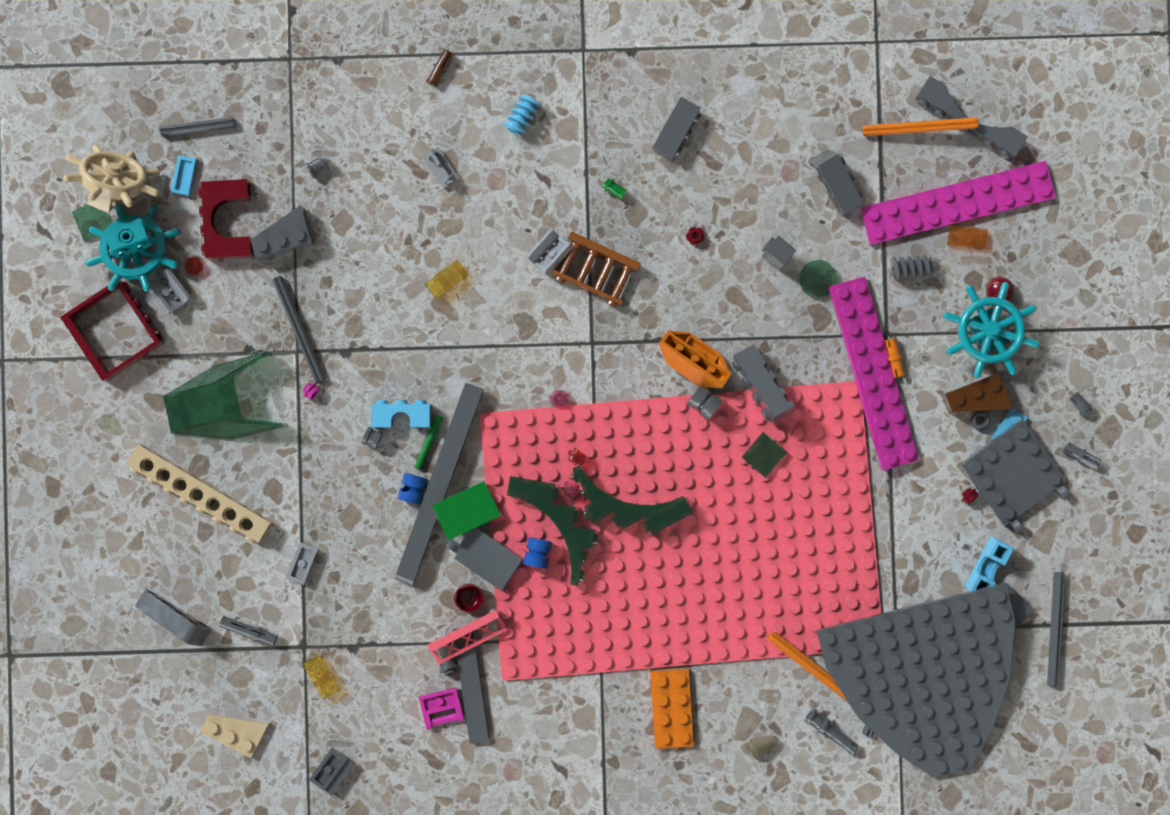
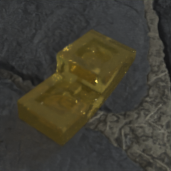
(446, 279)
(321, 676)

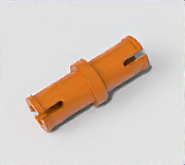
(895, 357)

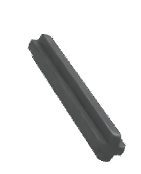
(196, 127)

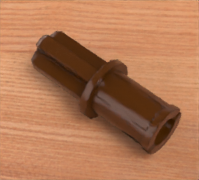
(440, 68)

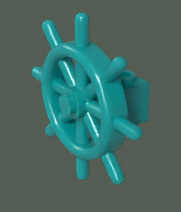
(129, 239)
(989, 331)

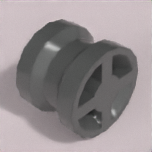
(372, 438)

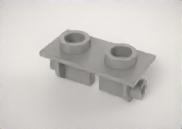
(440, 167)

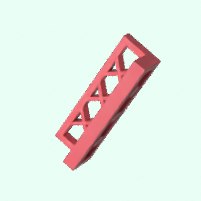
(468, 628)

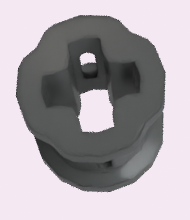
(317, 166)

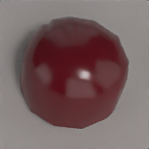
(994, 285)
(468, 597)

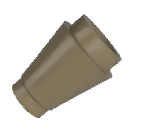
(760, 745)

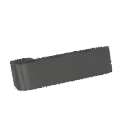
(172, 619)

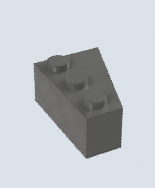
(837, 181)

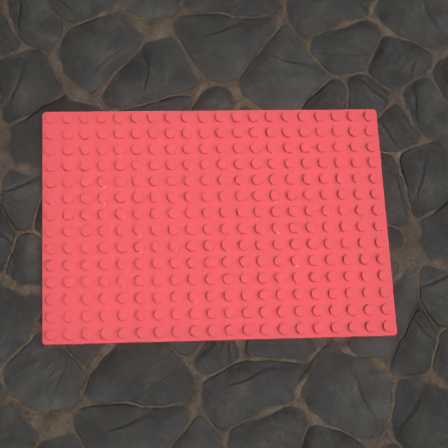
(712, 586)

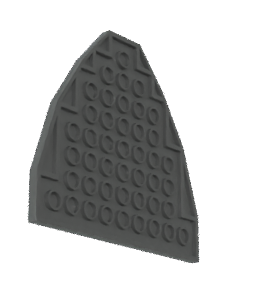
(927, 674)

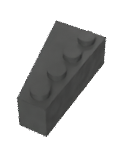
(762, 384)

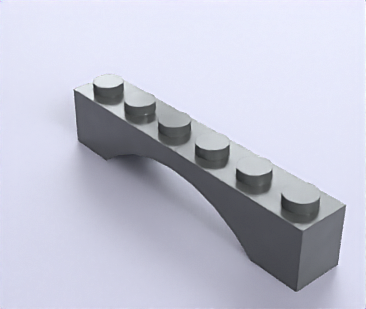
(1004, 139)

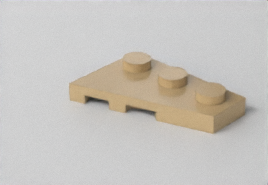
(235, 733)

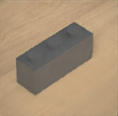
(677, 129)
(777, 252)

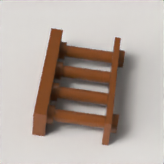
(594, 250)

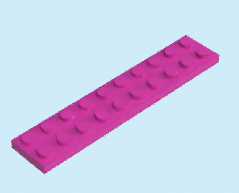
(957, 203)
(873, 373)

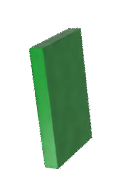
(466, 510)

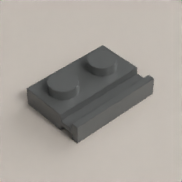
(331, 771)

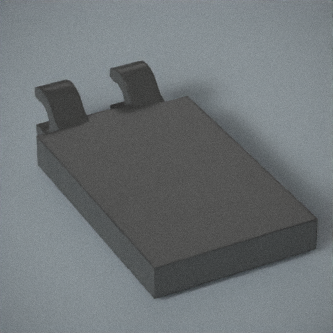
(486, 557)

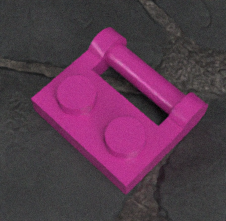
(438, 702)

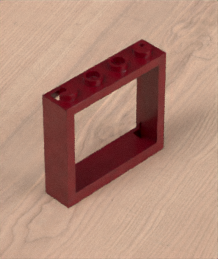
(98, 365)

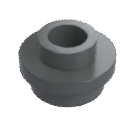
(986, 420)
(448, 667)

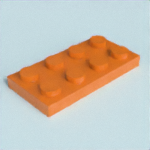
(671, 708)

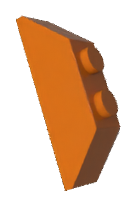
(694, 359)

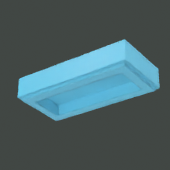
(184, 175)

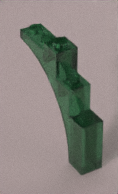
(655, 516)
(576, 538)

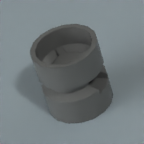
(704, 402)

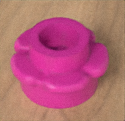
(311, 390)

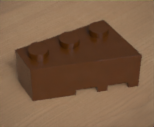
(978, 396)

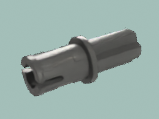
(1082, 456)

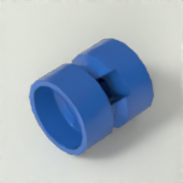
(412, 488)
(537, 552)

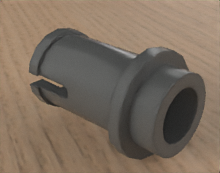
(1081, 404)

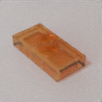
(967, 237)

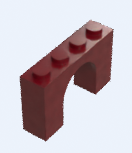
(213, 196)

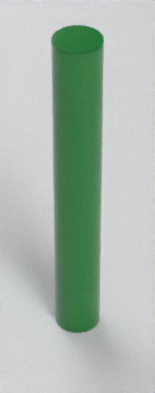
(428, 442)

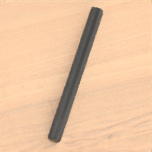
(298, 329)
(1056, 629)

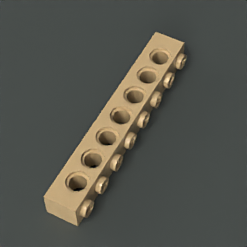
(138, 465)

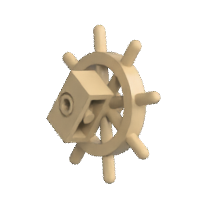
(109, 182)

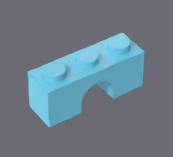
(418, 413)
(994, 554)

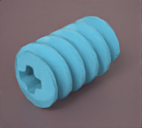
(521, 115)

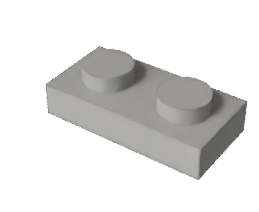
(302, 563)

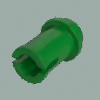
(614, 188)

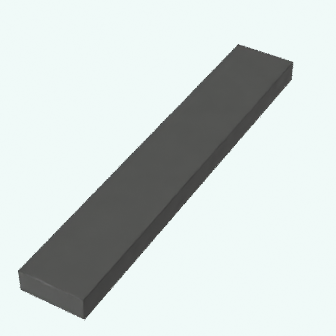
(472, 692)

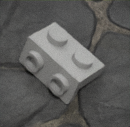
(549, 252)
(168, 291)

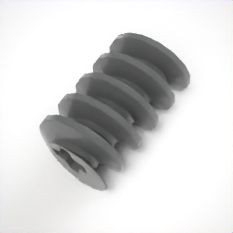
(912, 267)

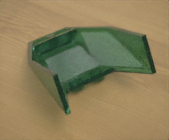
(211, 405)

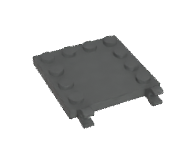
(1014, 474)

